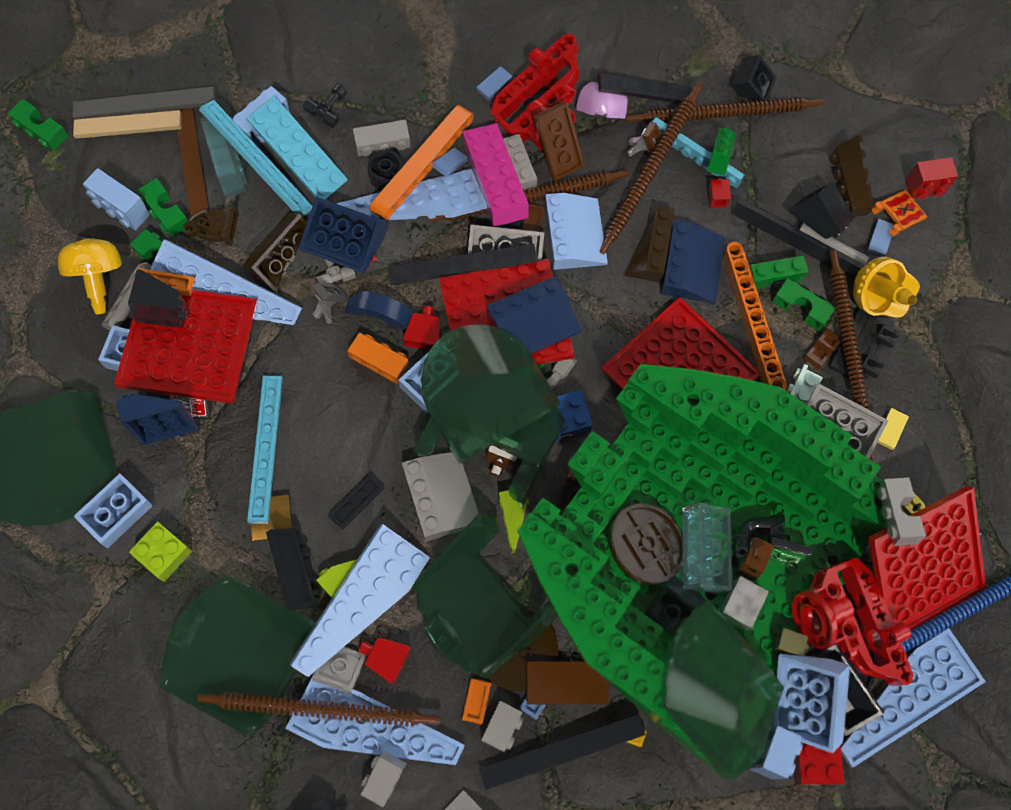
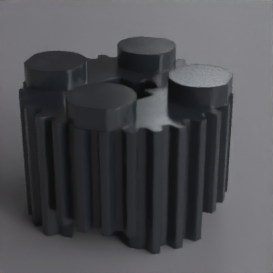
(383, 168)

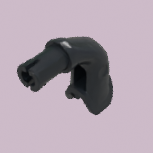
(758, 527)

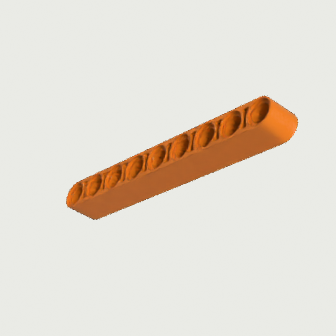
(421, 163)
(754, 310)

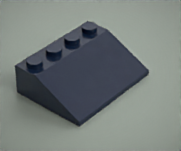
(342, 235)
(693, 263)
(536, 315)
(154, 418)

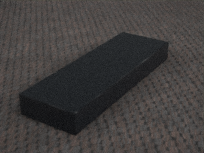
(356, 502)

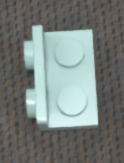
(804, 384)

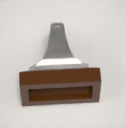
(647, 141)

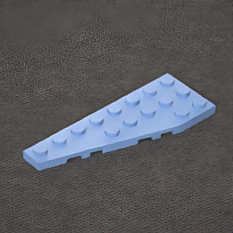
(438, 196)
(218, 280)
(371, 587)
(939, 678)
(371, 738)

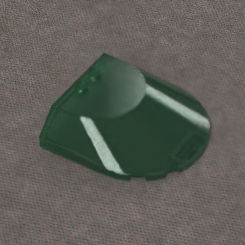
(482, 388)

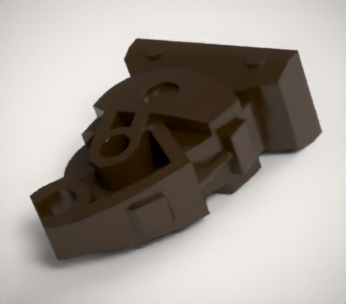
(214, 225)

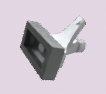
(327, 296)

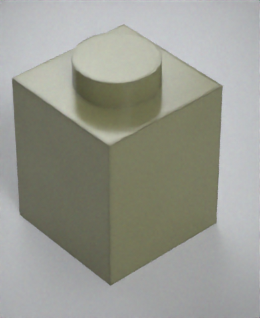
(791, 643)

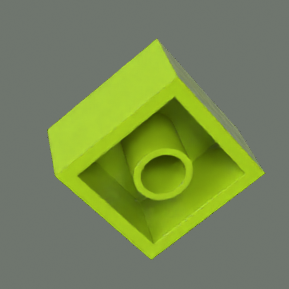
(160, 552)

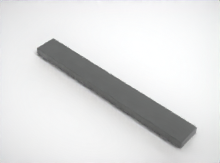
(143, 103)

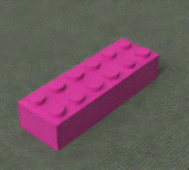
(495, 174)

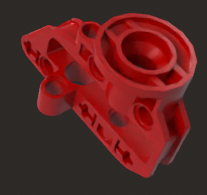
(539, 73)
(829, 619)

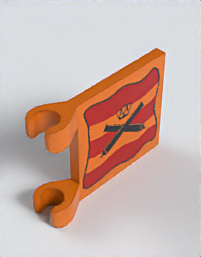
(902, 210)

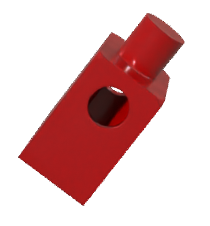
(422, 330)
(385, 658)

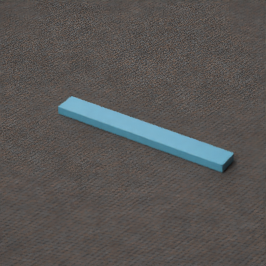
(256, 158)
(265, 450)

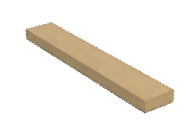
(127, 124)

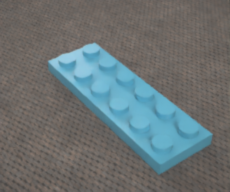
(296, 149)

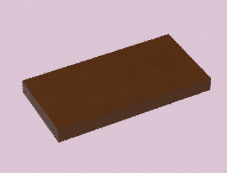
(559, 140)
(564, 684)

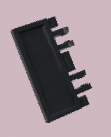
(868, 332)
(293, 569)

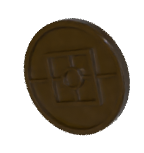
(646, 544)
(513, 674)

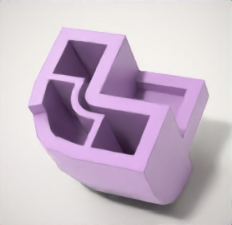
(600, 103)

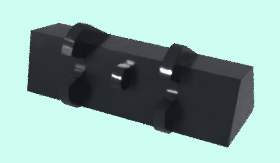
(860, 704)

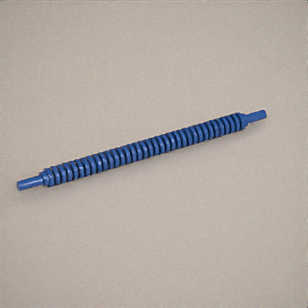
(955, 614)

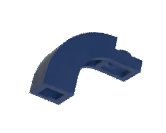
(381, 307)

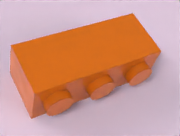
(378, 357)

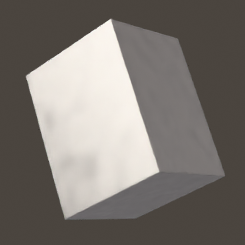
(743, 603)

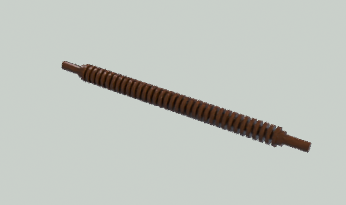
(731, 110)
(650, 168)
(582, 183)
(848, 334)
(230, 701)

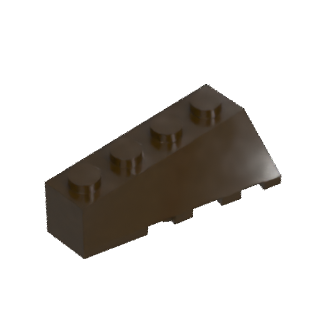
(852, 176)
(652, 251)
(276, 252)

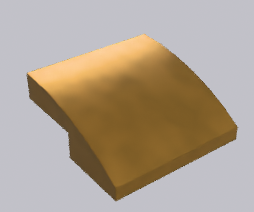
(278, 519)

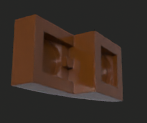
(822, 349)

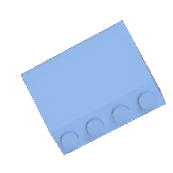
(574, 231)
(813, 699)

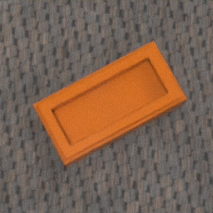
(476, 701)

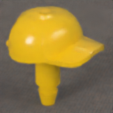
(90, 259)
(885, 288)

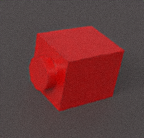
(719, 193)

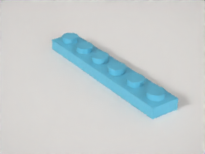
(700, 155)

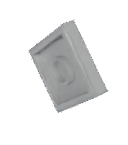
(341, 670)

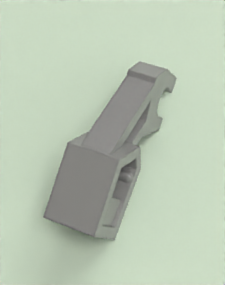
(560, 371)

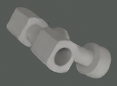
(335, 273)

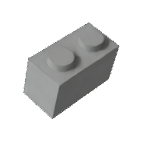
(502, 726)
(383, 778)

